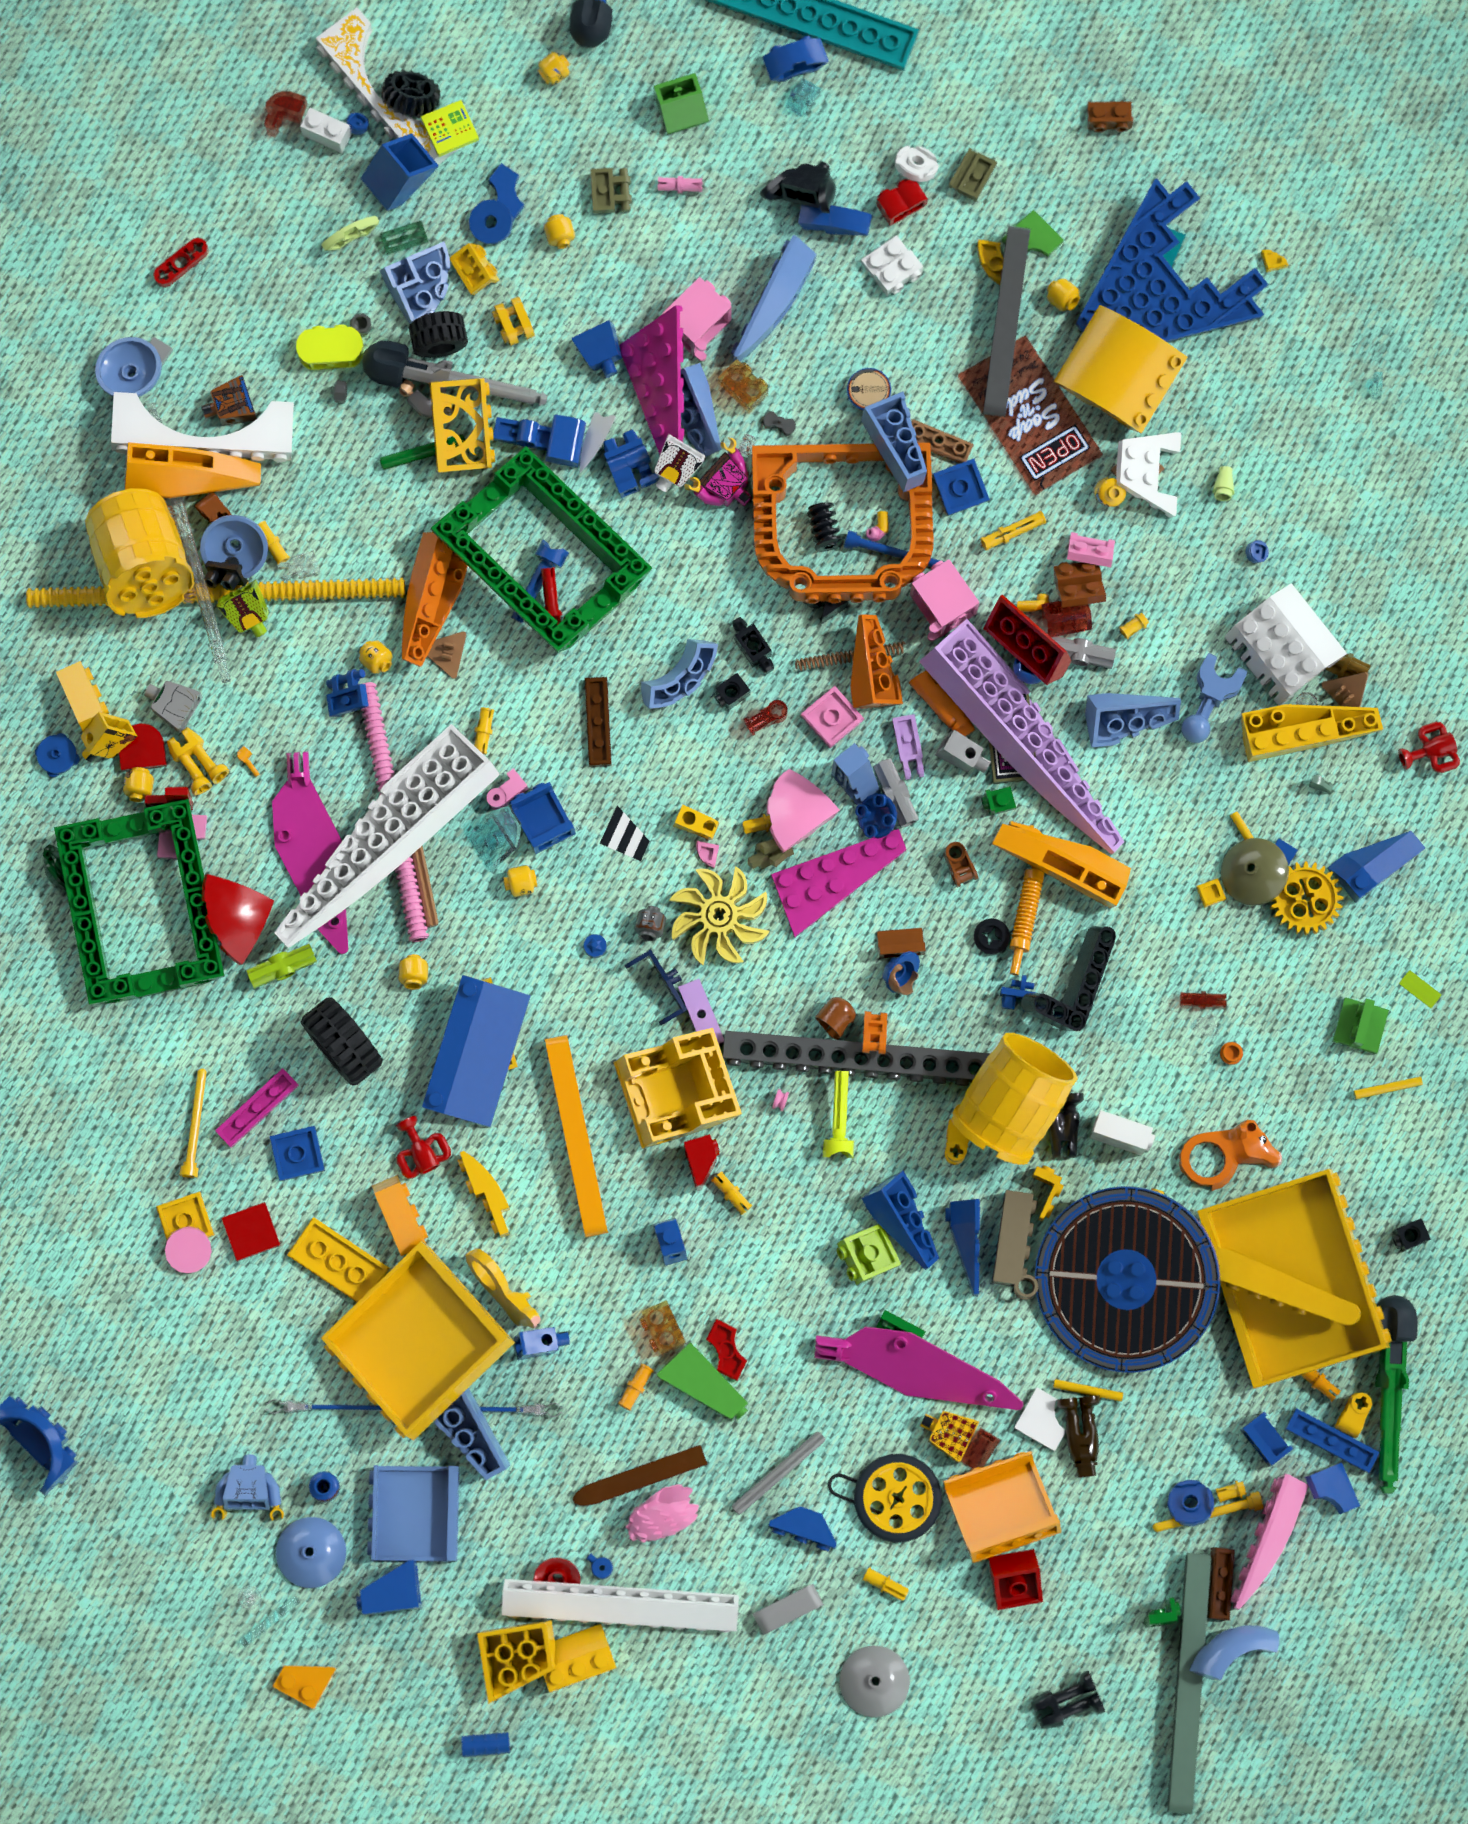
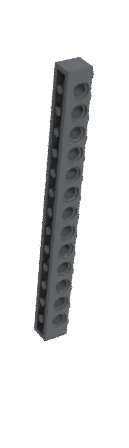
(940, 1057)

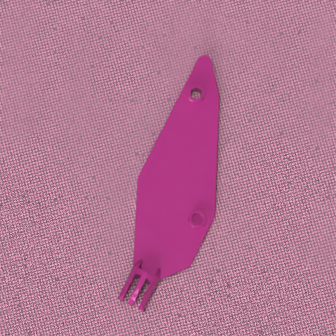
(306, 838)
(916, 1367)

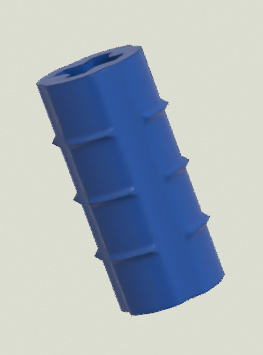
(485, 1744)

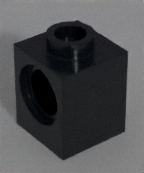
(736, 683)
(1419, 1230)

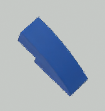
(838, 222)

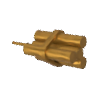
(1348, 666)

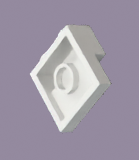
(893, 266)

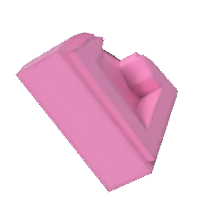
(708, 853)

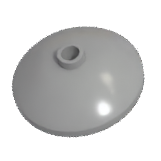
(857, 1676)

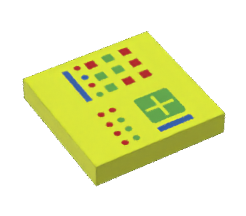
(450, 128)

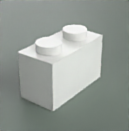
(325, 130)

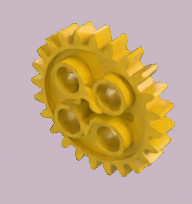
(1326, 894)

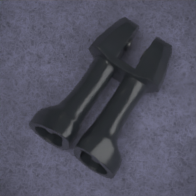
(1057, 1719)

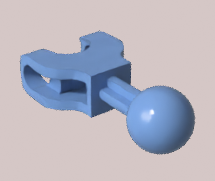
(1213, 692)

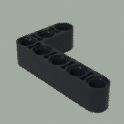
(1082, 984)

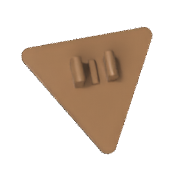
(448, 652)
(1347, 690)

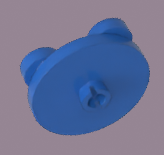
(57, 754)

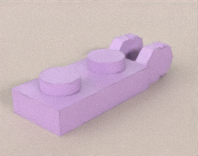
(908, 743)

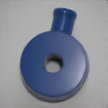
(597, 1562)

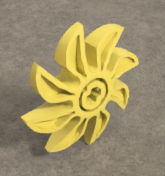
(731, 915)

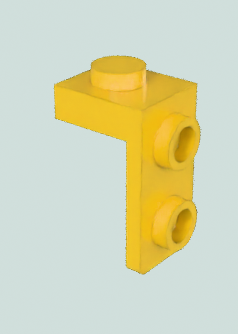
(1047, 1176)

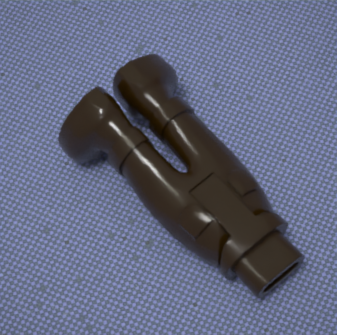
(1085, 1446)

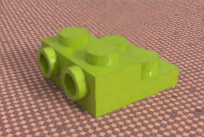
(867, 1254)

